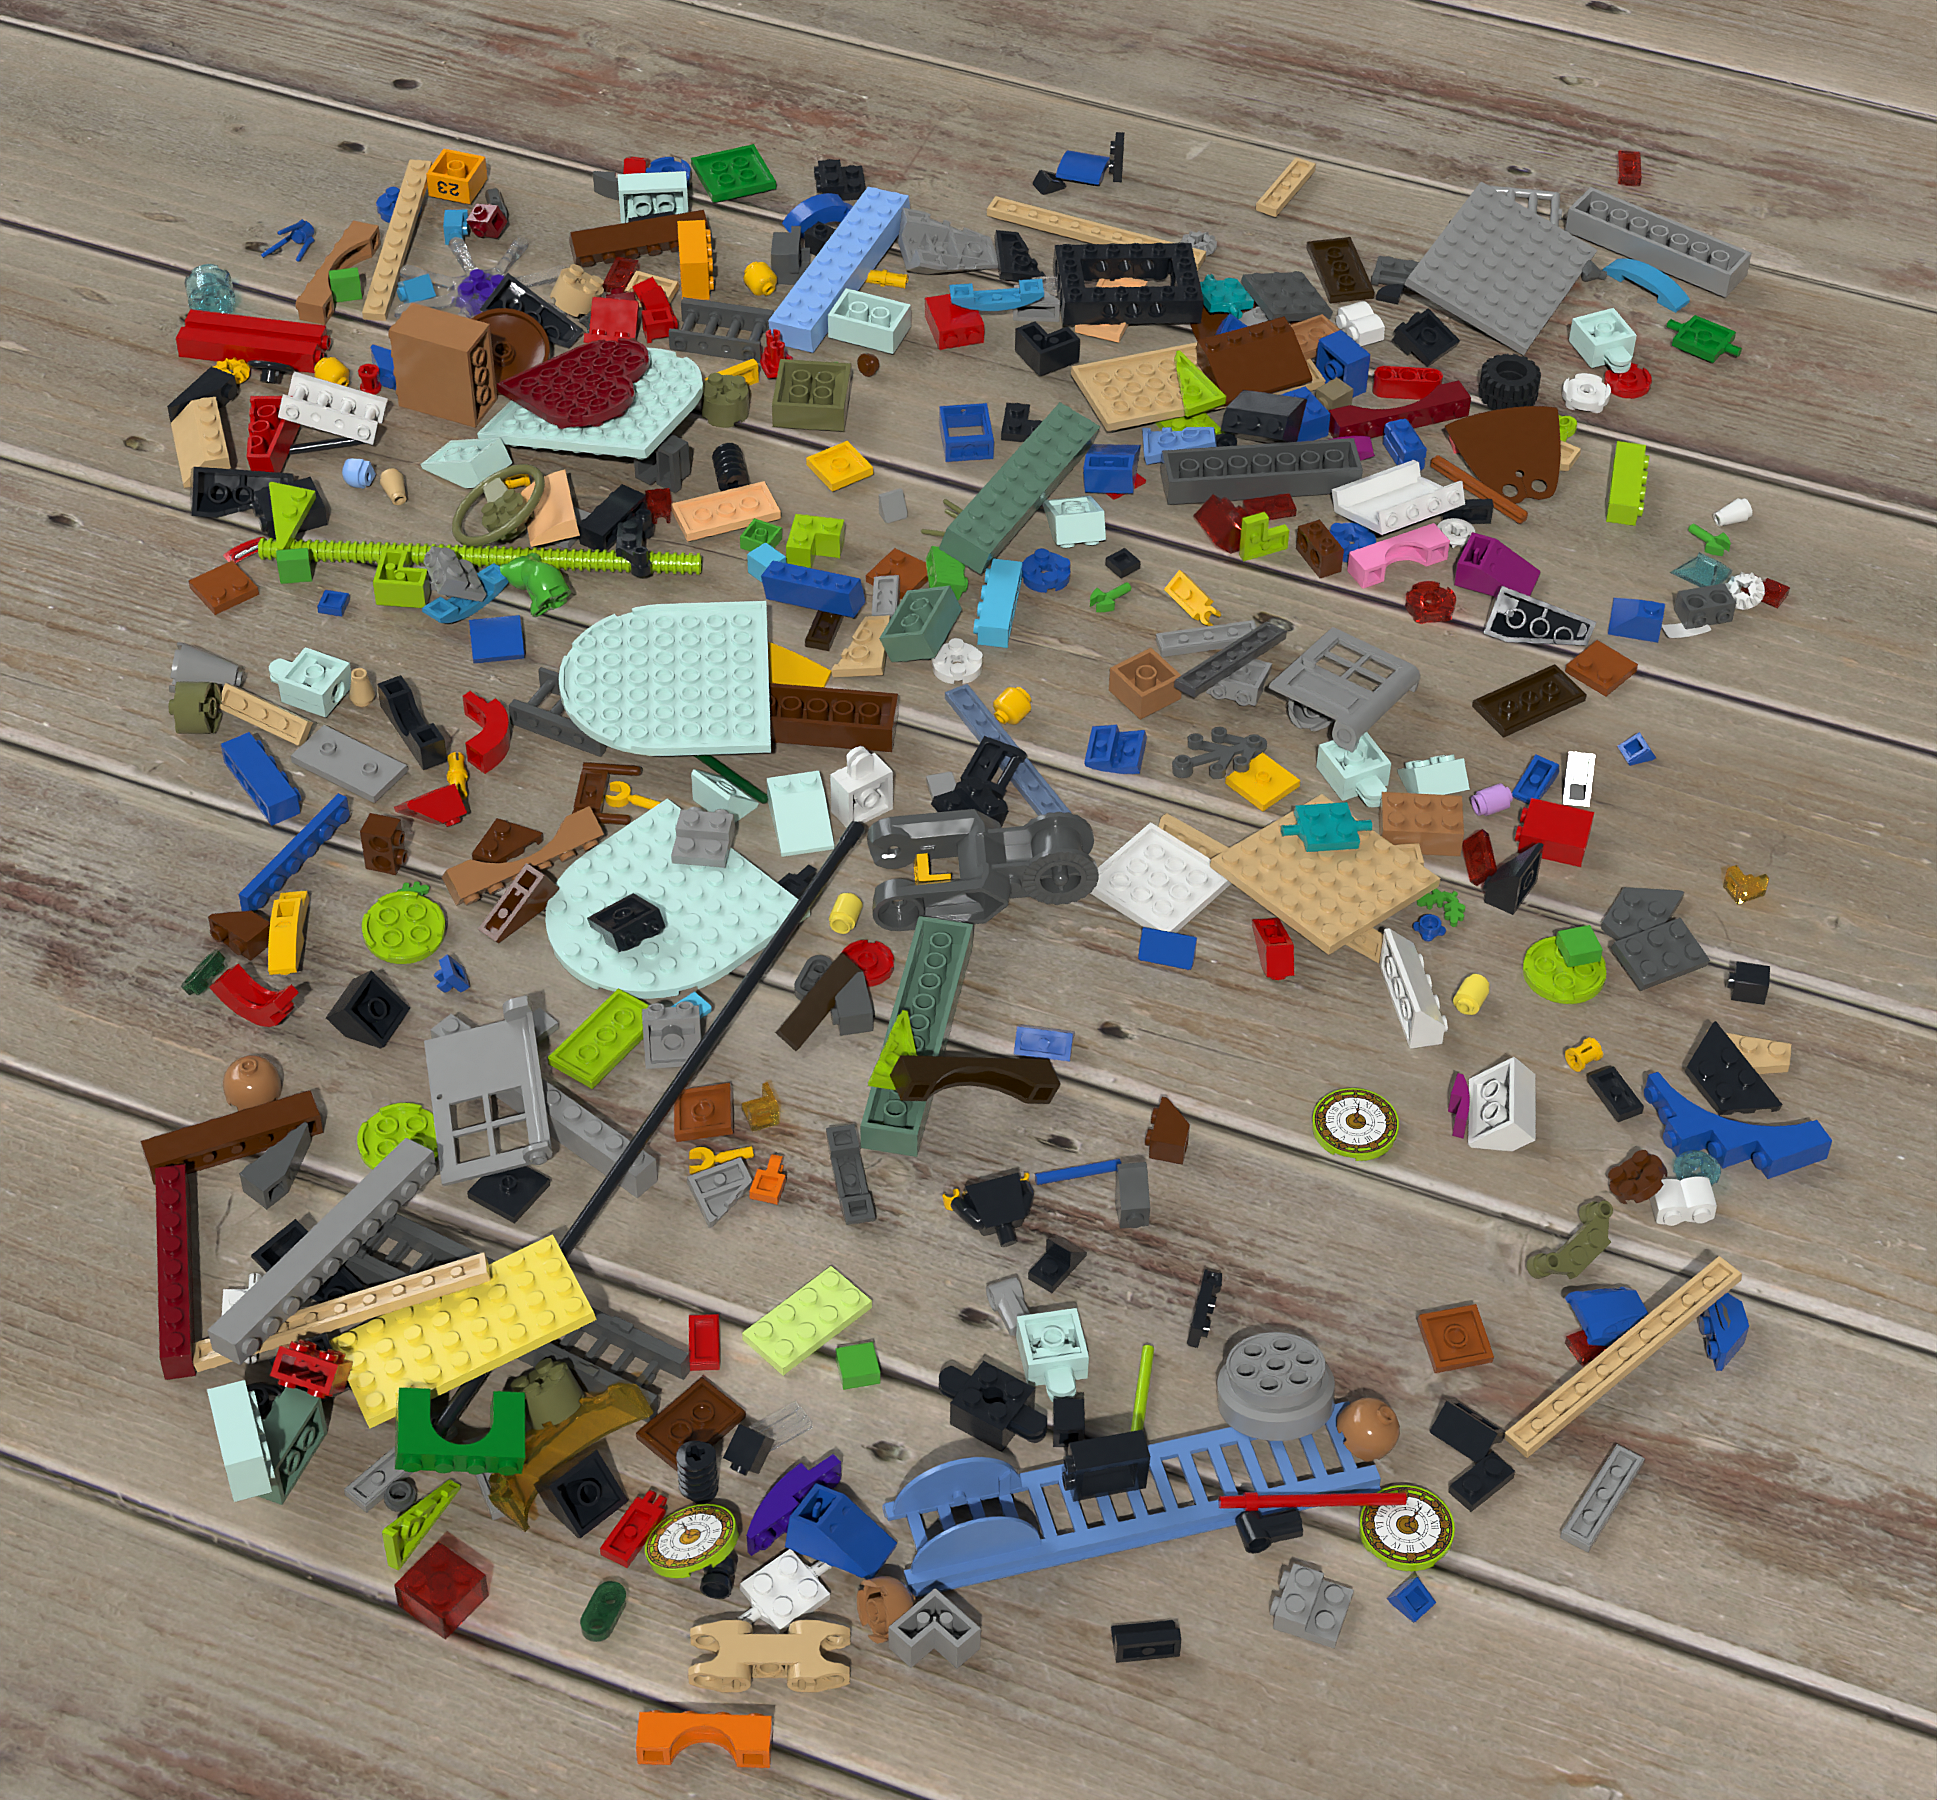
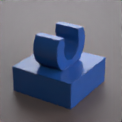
(451, 975)

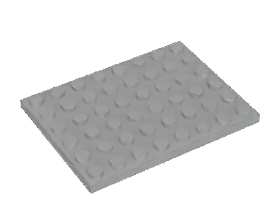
(1501, 268)

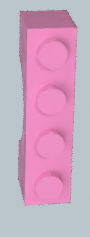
(1423, 545)

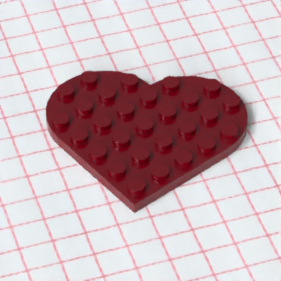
(581, 384)

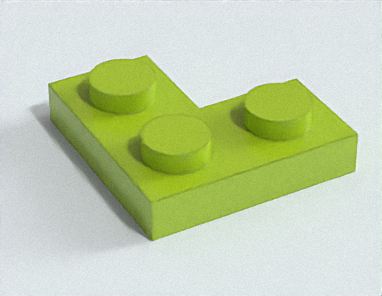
(1259, 540)

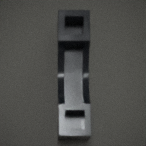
(400, 707)

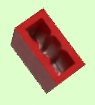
(953, 324)
(1558, 827)

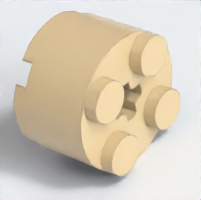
(575, 290)

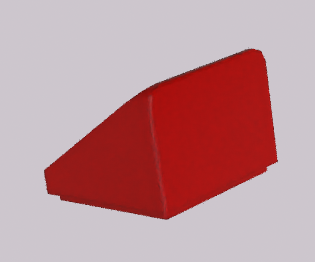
(635, 165)

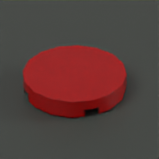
(1630, 384)
(873, 959)

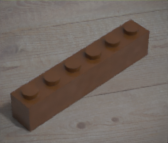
(629, 239)
(232, 1135)

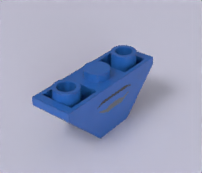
(1725, 1329)

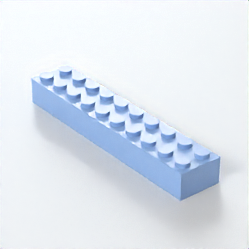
(839, 265)

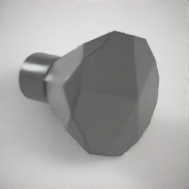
(1592, 272)

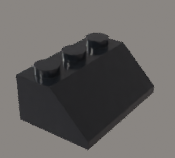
(1264, 417)

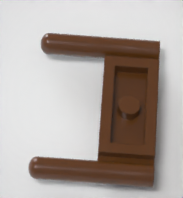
(593, 787)

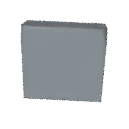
(892, 506)

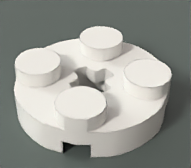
(1593, 401)
(957, 651)

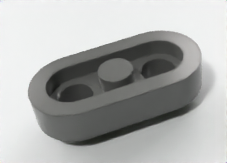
(810, 975)

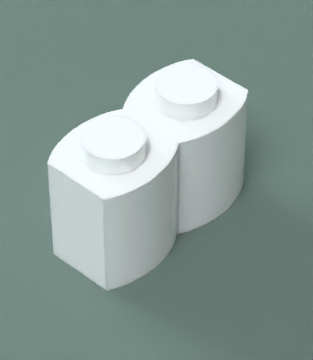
(1360, 323)
(1684, 1201)

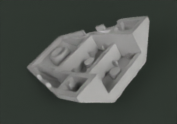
(939, 248)

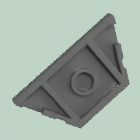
(1640, 910)

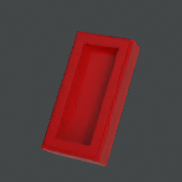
(704, 1342)

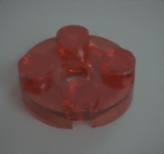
(1439, 610)

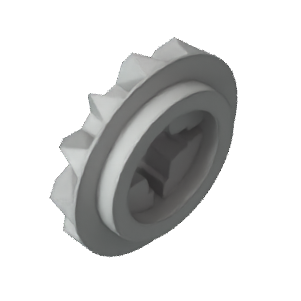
(1203, 241)

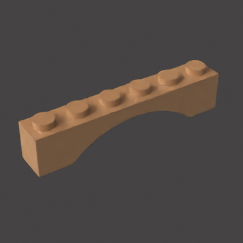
(356, 245)
(475, 878)

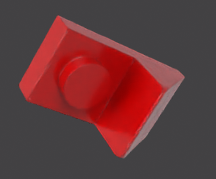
(651, 295)

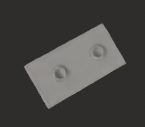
(349, 763)

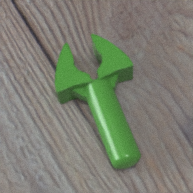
(1715, 544)
(1106, 599)

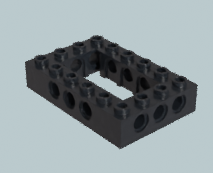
(1130, 305)

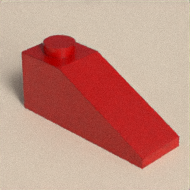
(1274, 948)

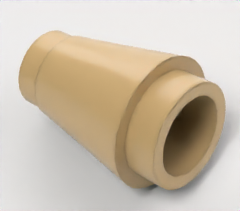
(393, 484)
(361, 689)

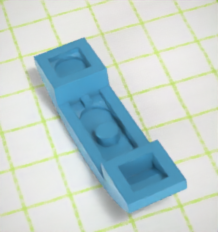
(1668, 291)
(997, 299)
(458, 608)

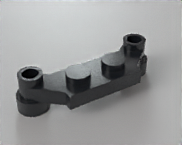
(630, 539)

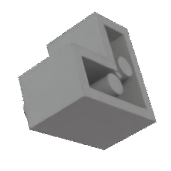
(934, 1625)

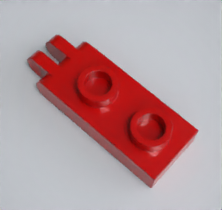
(634, 1529)

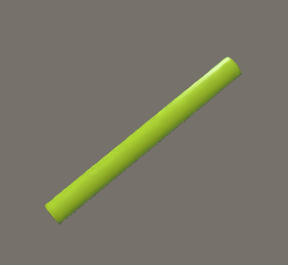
(1142, 1388)

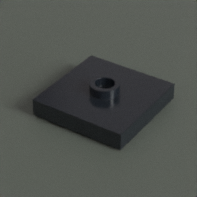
(509, 1191)

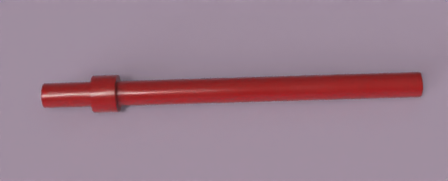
(1252, 1501)

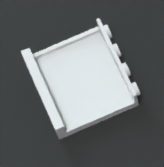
(1395, 498)

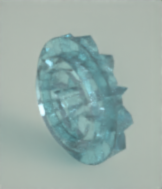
(1692, 1160)

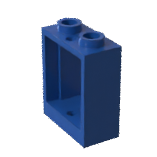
(966, 447)

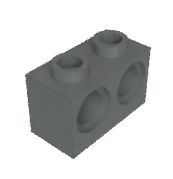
(1705, 606)

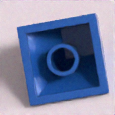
(1636, 619)

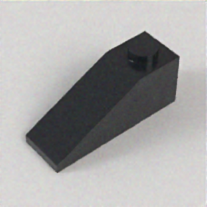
(210, 384)

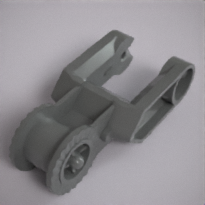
(996, 864)

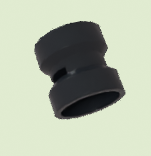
(717, 1581)

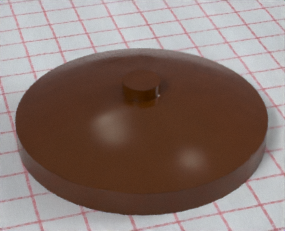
(516, 341)

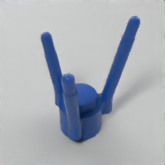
(301, 233)

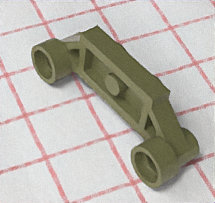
(1580, 1248)

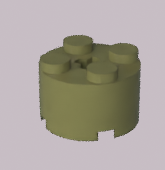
(725, 400)
(196, 707)
(549, 1393)

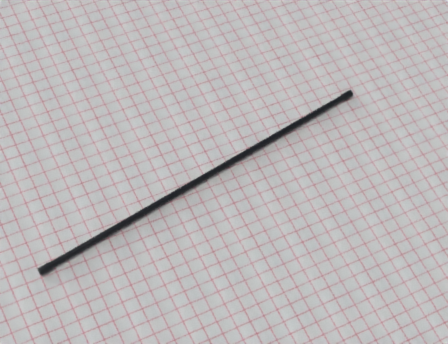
(679, 1083)

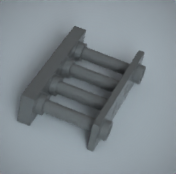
(721, 315)
(550, 722)

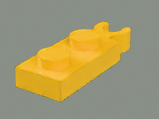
(1191, 598)

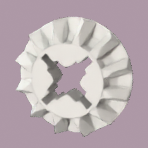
(1458, 527)
(1756, 590)

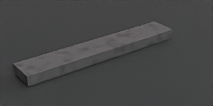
(1230, 659)

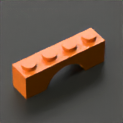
(666, 1734)

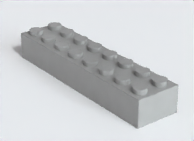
(1658, 242)

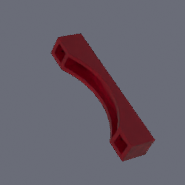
(1443, 404)

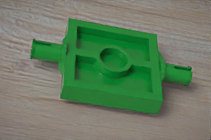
(1703, 338)

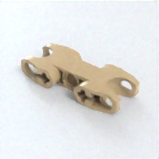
(769, 1656)

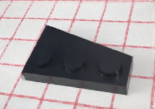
(1013, 257)

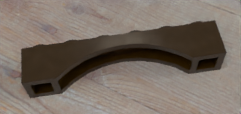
(1024, 1079)

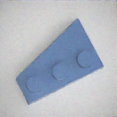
(1167, 439)

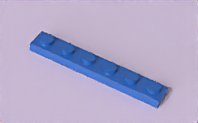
(294, 854)

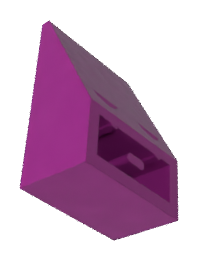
(1492, 564)

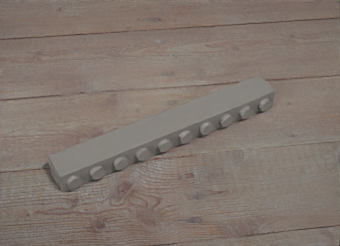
(576, 1127)
(322, 1251)

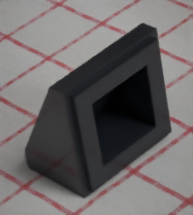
(1047, 182)

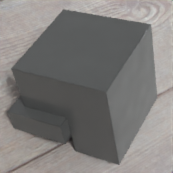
(787, 256)
(666, 464)

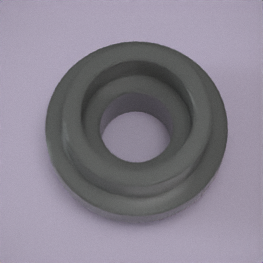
(396, 1490)

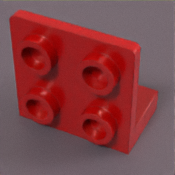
(612, 319)

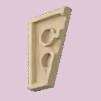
(866, 653)
(1763, 1054)

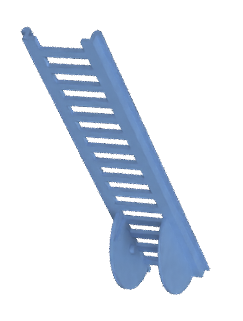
(1009, 1546)

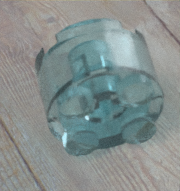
(210, 289)

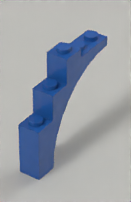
(1772, 1148)

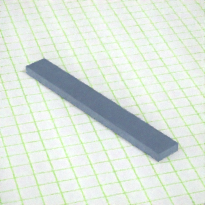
(983, 723)

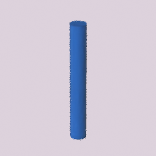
(1076, 1172)

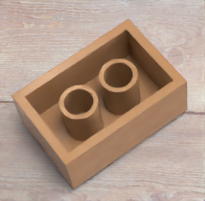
(1423, 819)

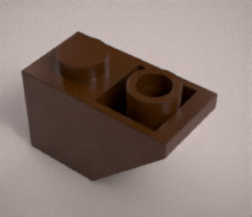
(241, 931)
(1170, 1133)

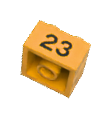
(456, 176)

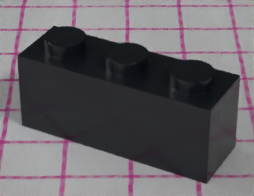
(601, 526)

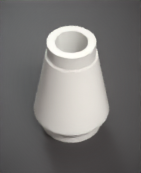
(1735, 512)

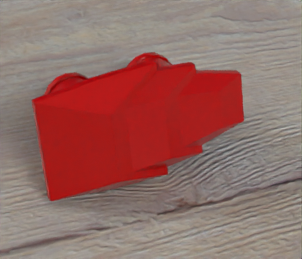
(773, 353)

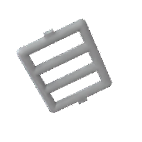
(1534, 195)

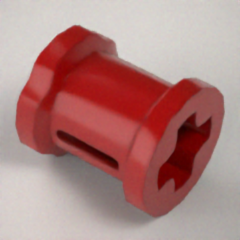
(369, 379)

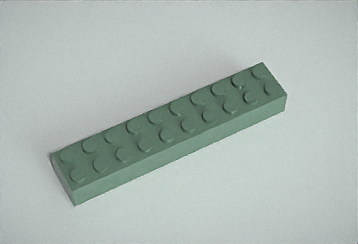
(1019, 488)
(930, 995)

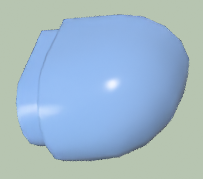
(358, 473)

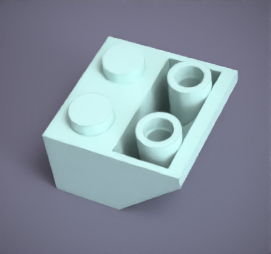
(1435, 776)

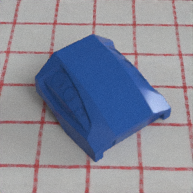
(1607, 1313)

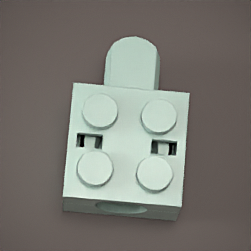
(1604, 340)
(311, 681)
(1355, 773)
(1053, 1351)

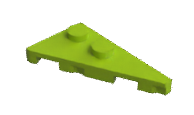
(1196, 389)
(289, 510)
(898, 1043)
(409, 1529)

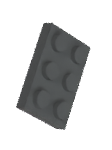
(1660, 954)

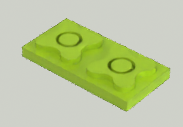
(601, 1040)

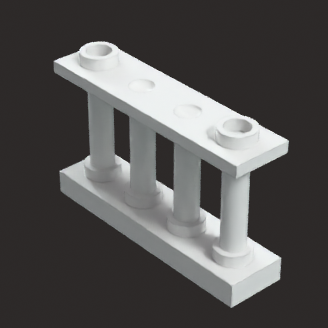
(333, 408)

